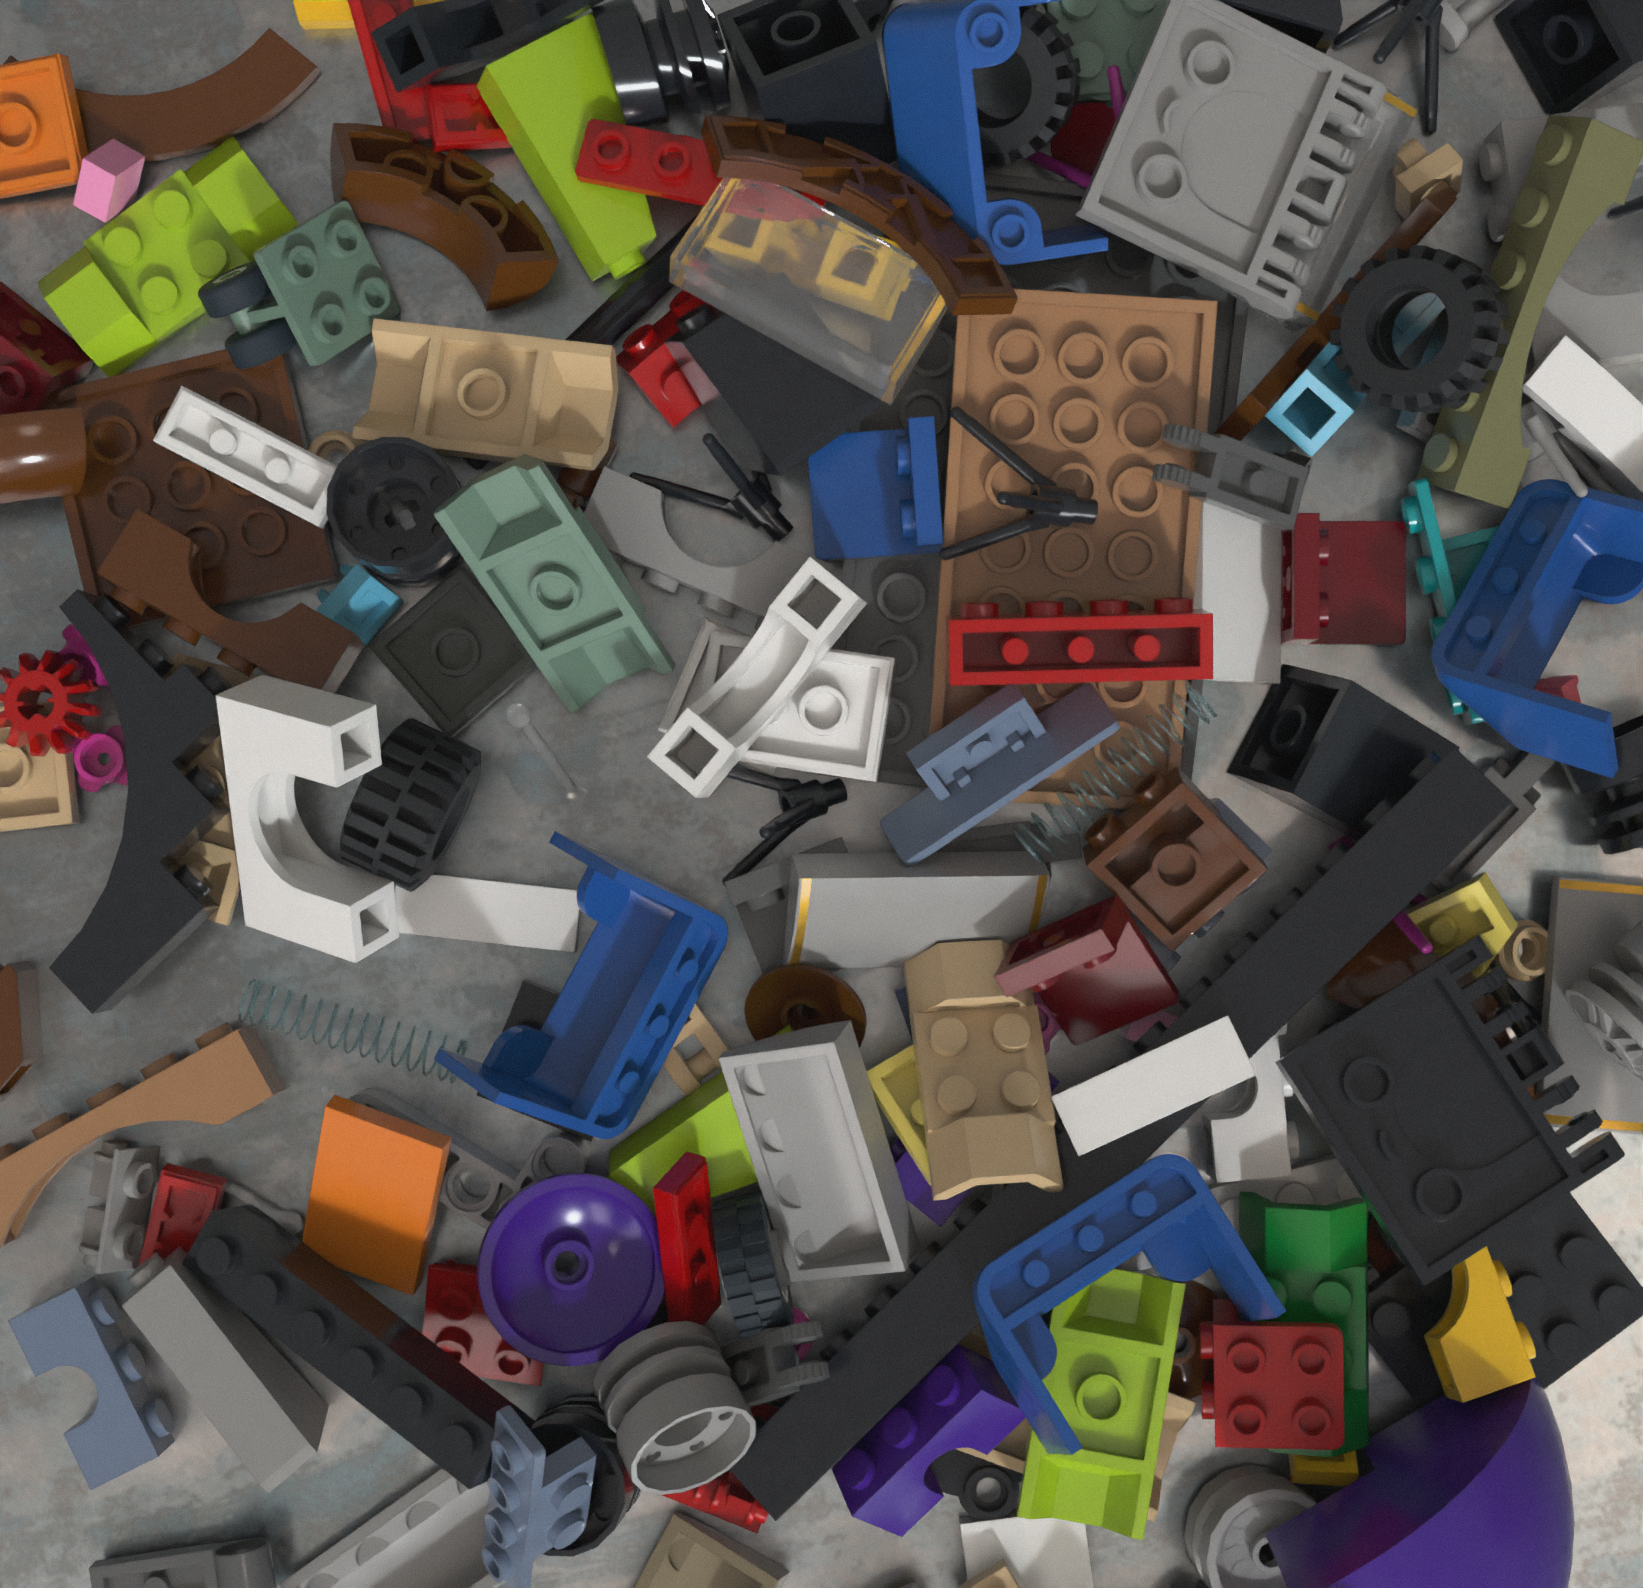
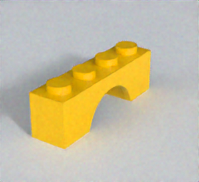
(1477, 1339)

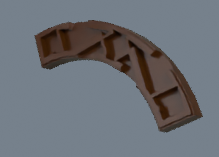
(202, 112)
(874, 191)
(1317, 336)

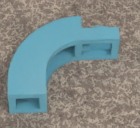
(1323, 399)

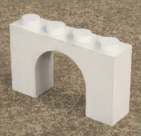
(285, 879)

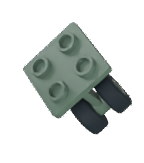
(322, 289)

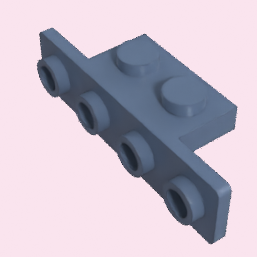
(990, 761)
(532, 1499)

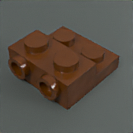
(1171, 857)

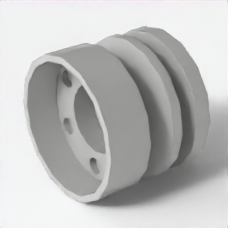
(1613, 1003)
(673, 1407)

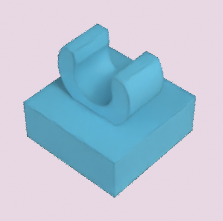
(359, 602)

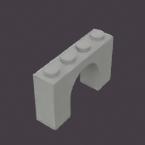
(1601, 325)

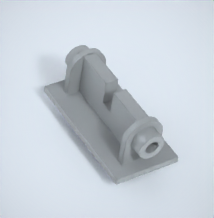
(117, 1233)

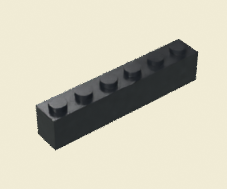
(351, 1339)

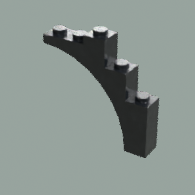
(169, 807)

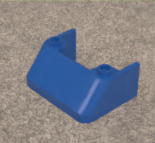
(936, 125)
(1520, 604)
(615, 1009)
(1153, 1210)

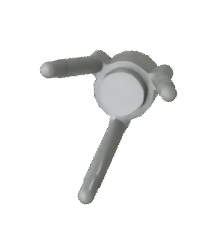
(1542, 436)

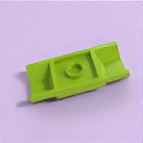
(144, 268)
(1113, 1391)

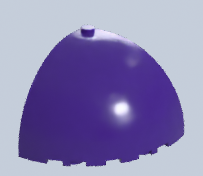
(1452, 1503)

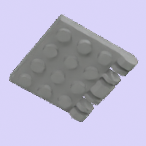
(1224, 144)

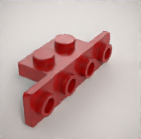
(649, 163)

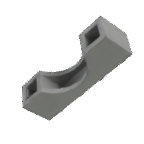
(635, 530)

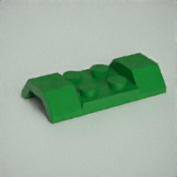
(1320, 1274)

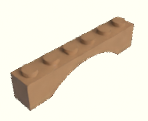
(206, 1087)

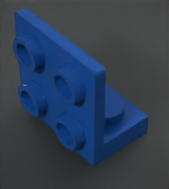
(877, 494)

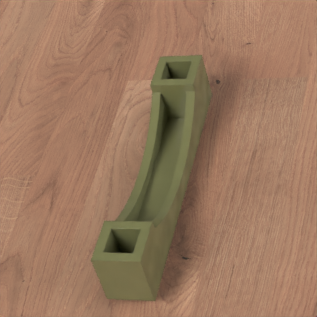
(1571, 181)

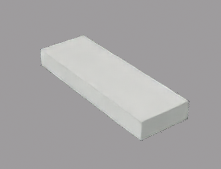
(247, 455)
(491, 912)
(1153, 1085)

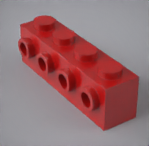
(1079, 646)

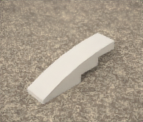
(1593, 412)

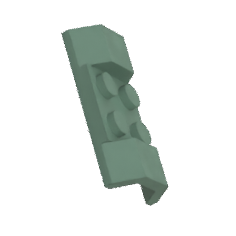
(552, 580)

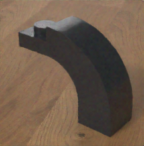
(463, 35)

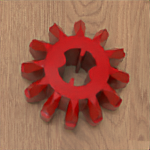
(69, 702)

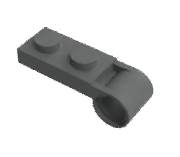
(213, 1565)

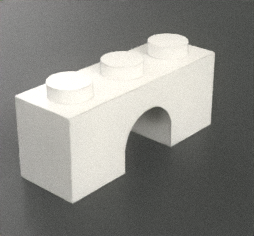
(1254, 1134)

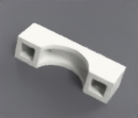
(745, 699)

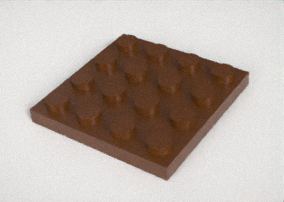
(246, 540)

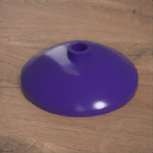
(595, 1304)

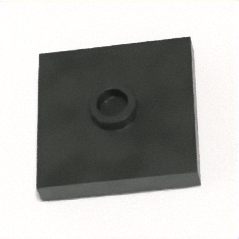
(454, 652)

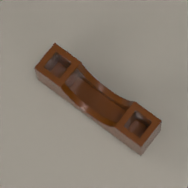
(164, 571)

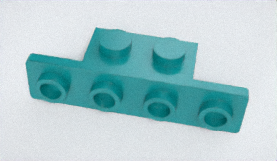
(1444, 567)

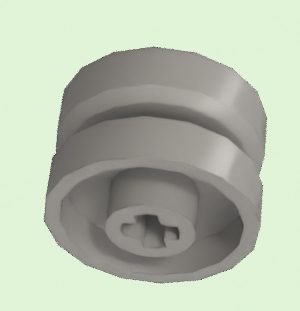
(1230, 1526)

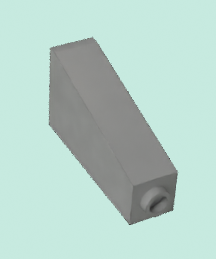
(227, 1368)

